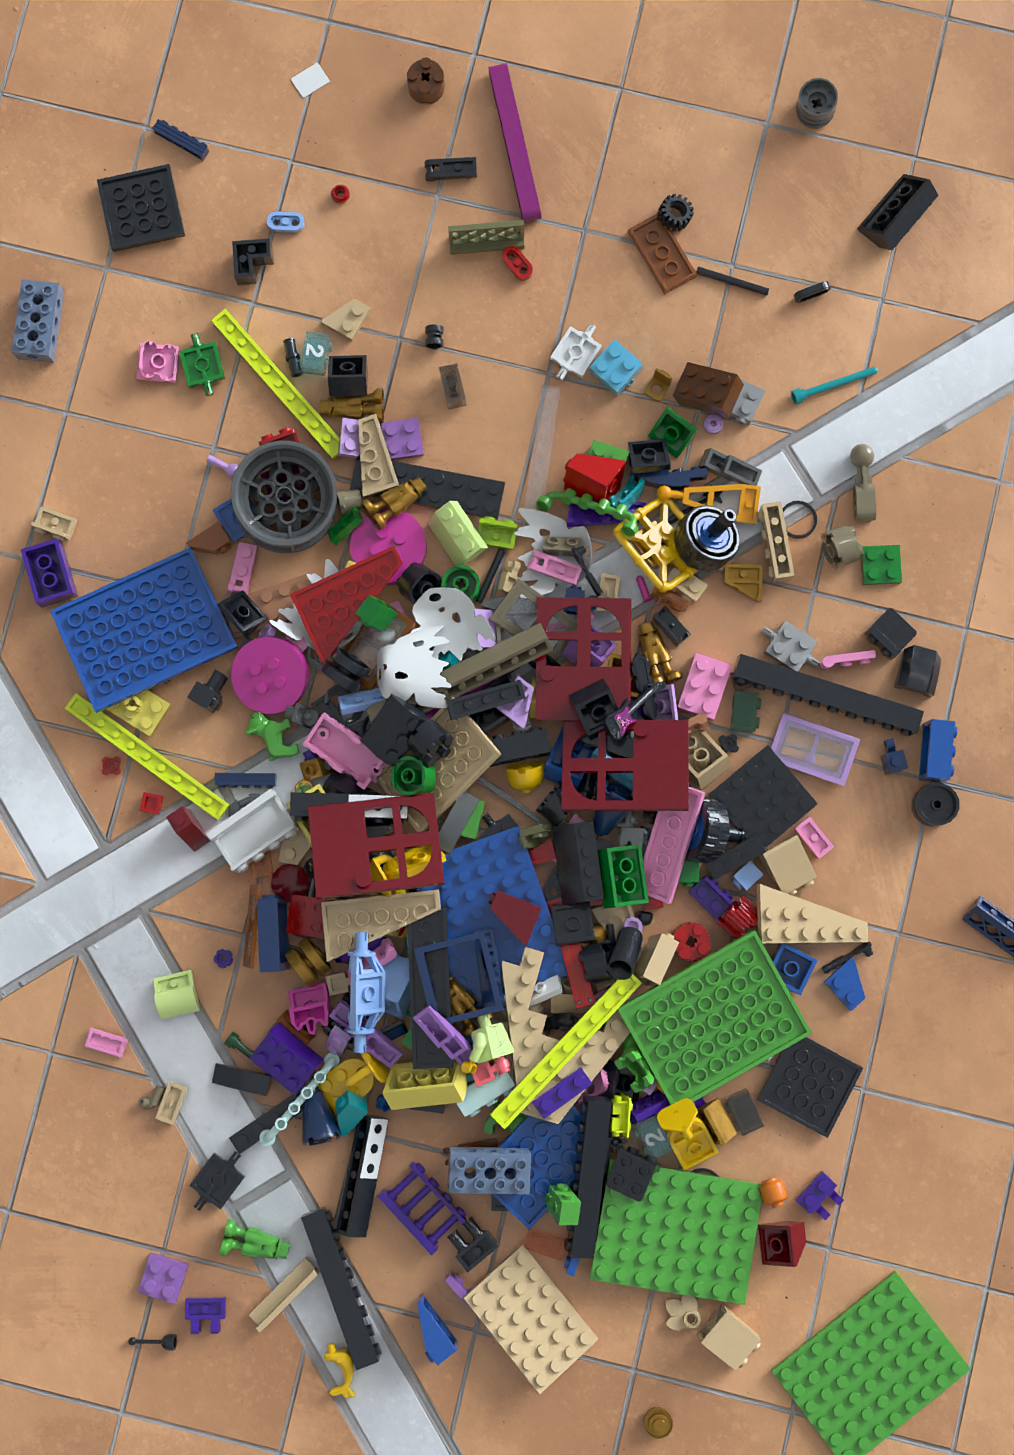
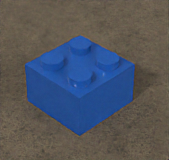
(793, 967)

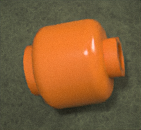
(773, 1192)

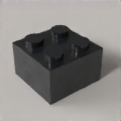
(348, 376)

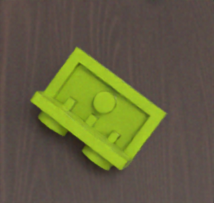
(497, 533)

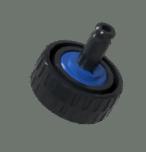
(707, 537)
(712, 833)

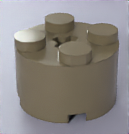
(841, 546)

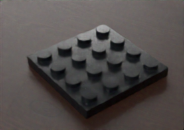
(141, 207)
(764, 797)
(810, 1085)

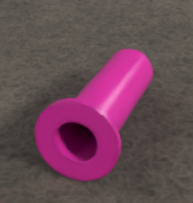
(643, 589)

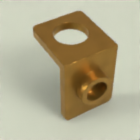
(662, 379)
(314, 769)

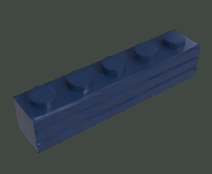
(181, 139)
(245, 780)

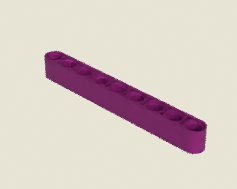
(514, 142)

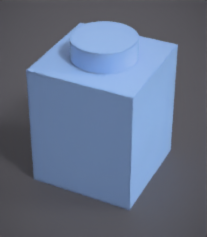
(746, 876)

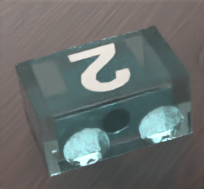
(315, 353)
(653, 1137)

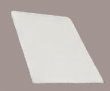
(310, 80)

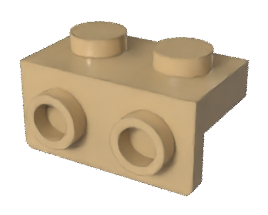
(54, 523)

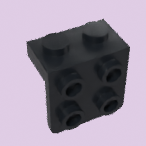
(890, 633)
(632, 1173)

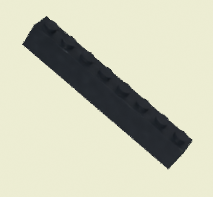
(589, 1174)
(340, 1288)

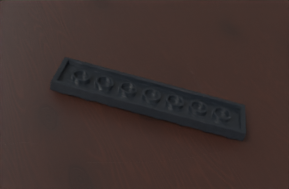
(474, 494)
(421, 933)

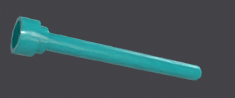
(799, 395)

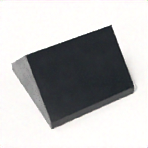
(242, 613)

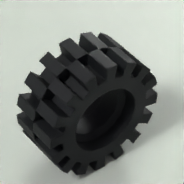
(679, 204)

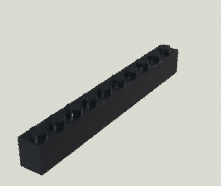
(827, 694)

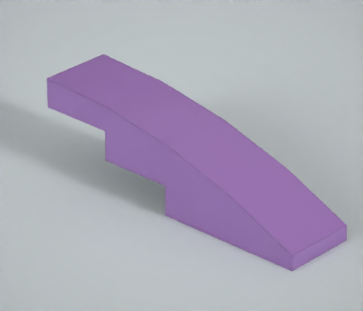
(444, 1035)
(376, 1043)

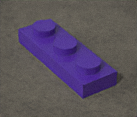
(562, 1092)

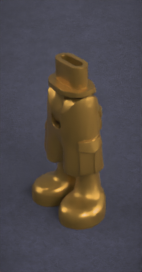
(352, 406)
(395, 500)
(657, 653)
(460, 1002)

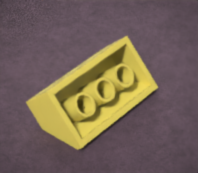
(424, 1087)

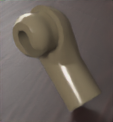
(152, 1100)

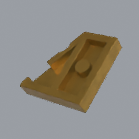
(745, 579)

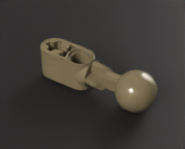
(863, 490)

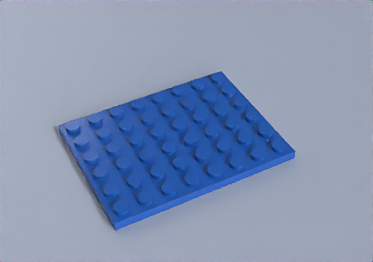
(143, 630)
(470, 879)

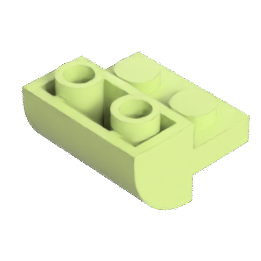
(175, 995)

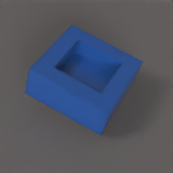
(571, 1265)

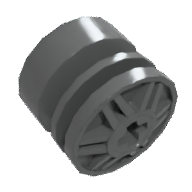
(815, 93)

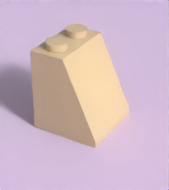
(788, 866)
(729, 1337)

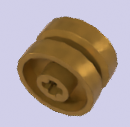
(310, 960)

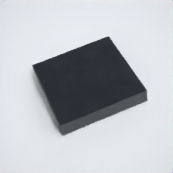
(573, 923)

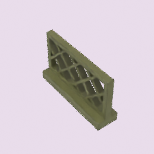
(486, 237)

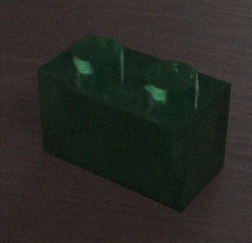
(744, 712)

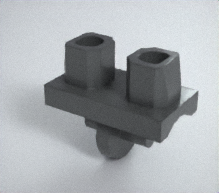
(302, 715)

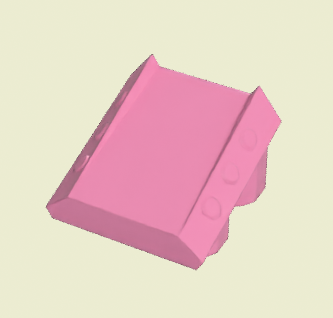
(157, 362)

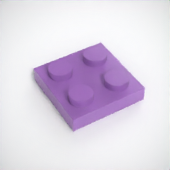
(402, 438)
(163, 1278)

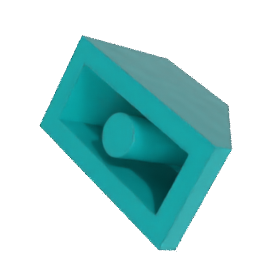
(350, 1111)

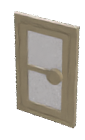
(519, 612)

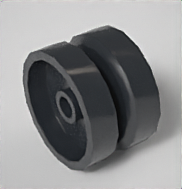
(346, 669)
(946, 807)

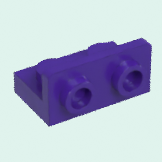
(711, 897)
(648, 1106)

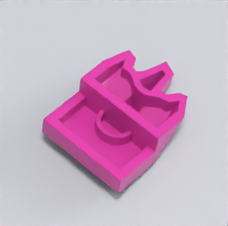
(310, 1007)

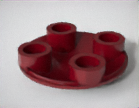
(290, 881)

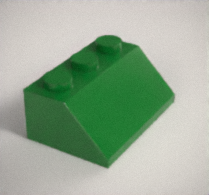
(622, 876)

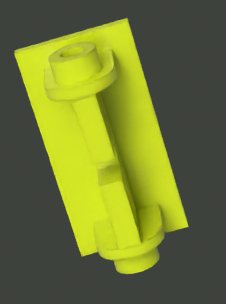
(622, 1106)

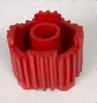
(738, 918)
(700, 946)

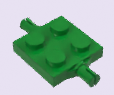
(202, 364)

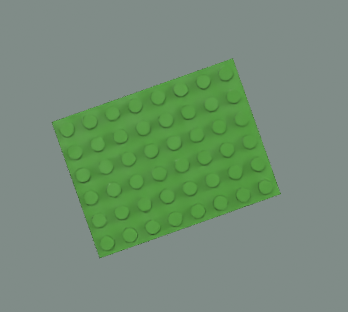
(714, 1020)
(683, 1238)
(871, 1368)

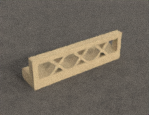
(283, 1293)

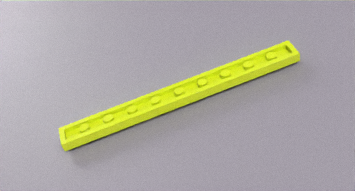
(277, 382)
(147, 757)
(564, 1050)

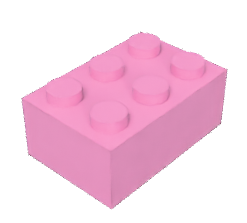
(704, 686)

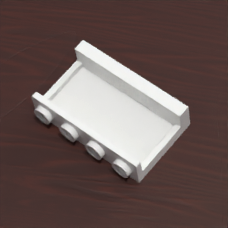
(253, 831)

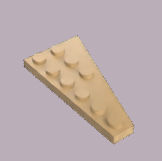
(372, 915)
(795, 920)

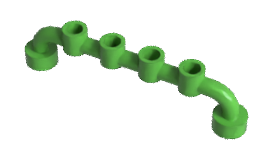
(586, 501)

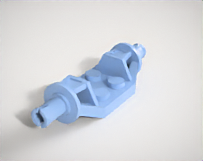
(367, 992)

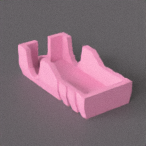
(344, 751)

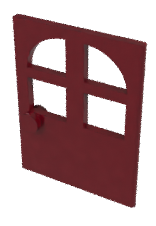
(558, 682)
(657, 767)
(343, 848)

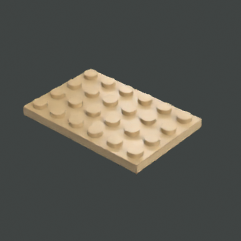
(466, 762)
(530, 1319)

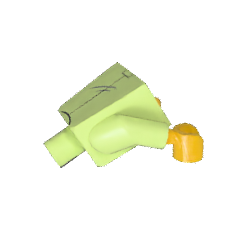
(488, 1044)

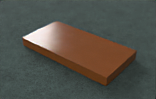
(662, 254)

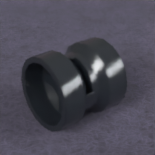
(434, 336)

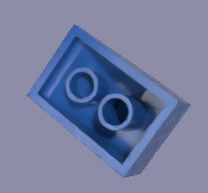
(554, 764)
(437, 1337)

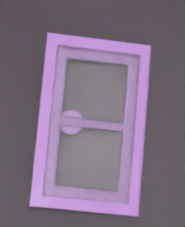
(815, 749)

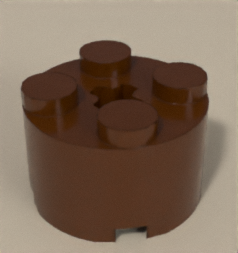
(425, 81)

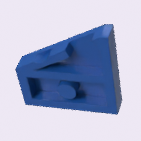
(846, 984)

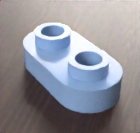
(286, 220)

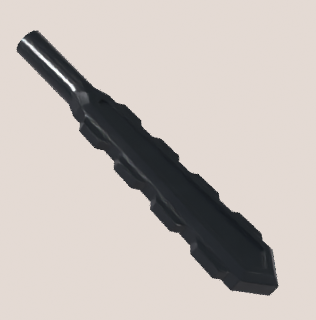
(640, 670)

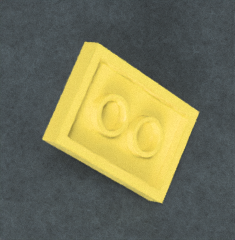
(142, 711)

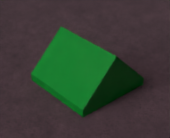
(675, 431)

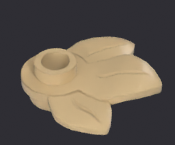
(680, 1311)

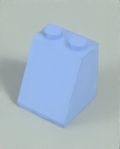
(397, 987)

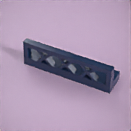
(992, 917)

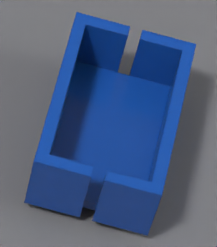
(937, 750)

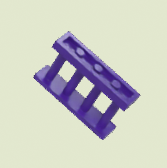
(403, 1212)

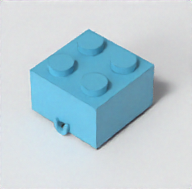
(616, 368)

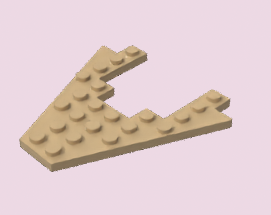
(532, 1046)

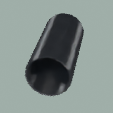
(625, 953)

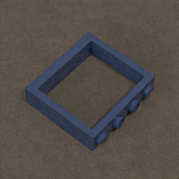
(272, 933)
(489, 960)

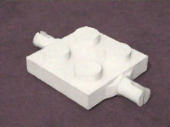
(576, 352)

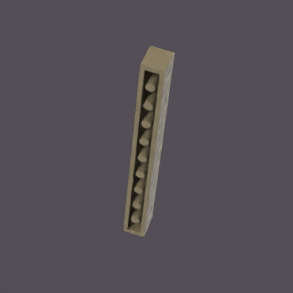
(486, 666)

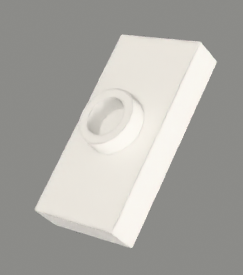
(546, 990)

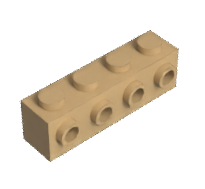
(776, 542)

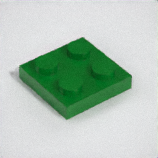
(881, 565)

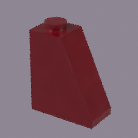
(188, 828)
(515, 914)

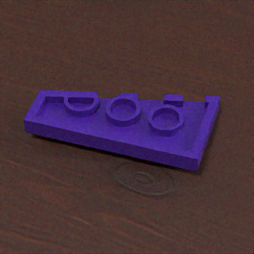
(589, 517)

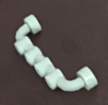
(267, 1136)

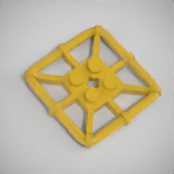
(651, 543)

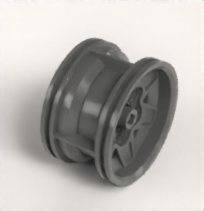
(279, 457)

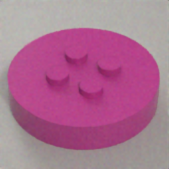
(399, 531)
(270, 674)

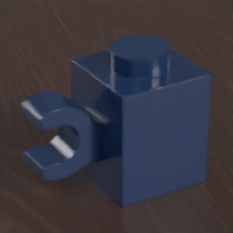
(576, 592)
(893, 760)

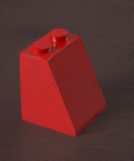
(594, 475)

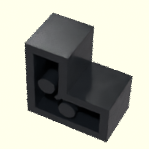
(248, 255)

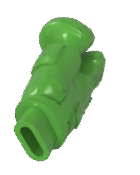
(255, 1244)

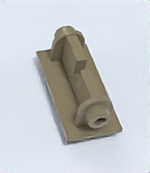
(553, 545)

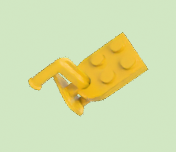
(416, 862)
(352, 1078)
(686, 1132)

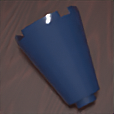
(606, 821)
(318, 1121)

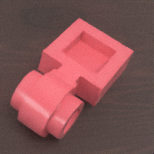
(485, 1071)

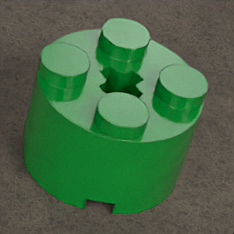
(463, 574)
(413, 776)

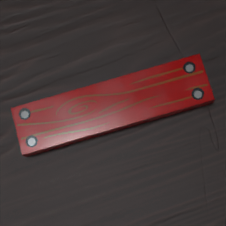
(575, 969)

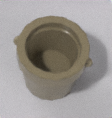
(348, 500)

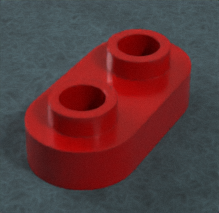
(517, 264)

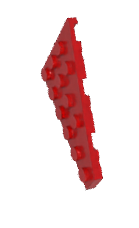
(331, 603)

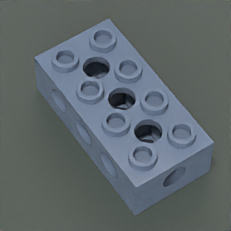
(45, 330)
(489, 1183)

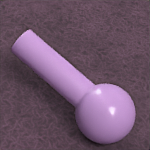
(229, 468)

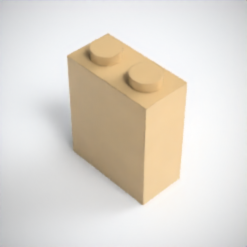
(655, 959)

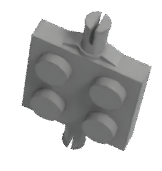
(790, 646)

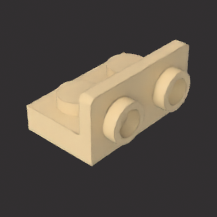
(689, 589)

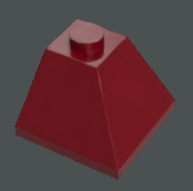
(782, 1243)

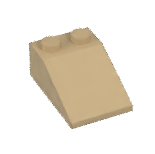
(705, 759)

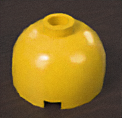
(525, 776)

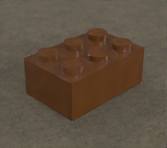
(708, 389)

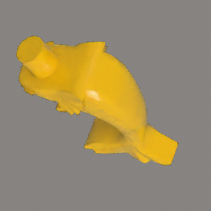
(344, 1360)

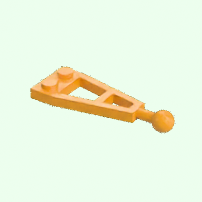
(747, 504)

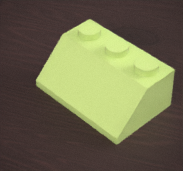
(456, 533)

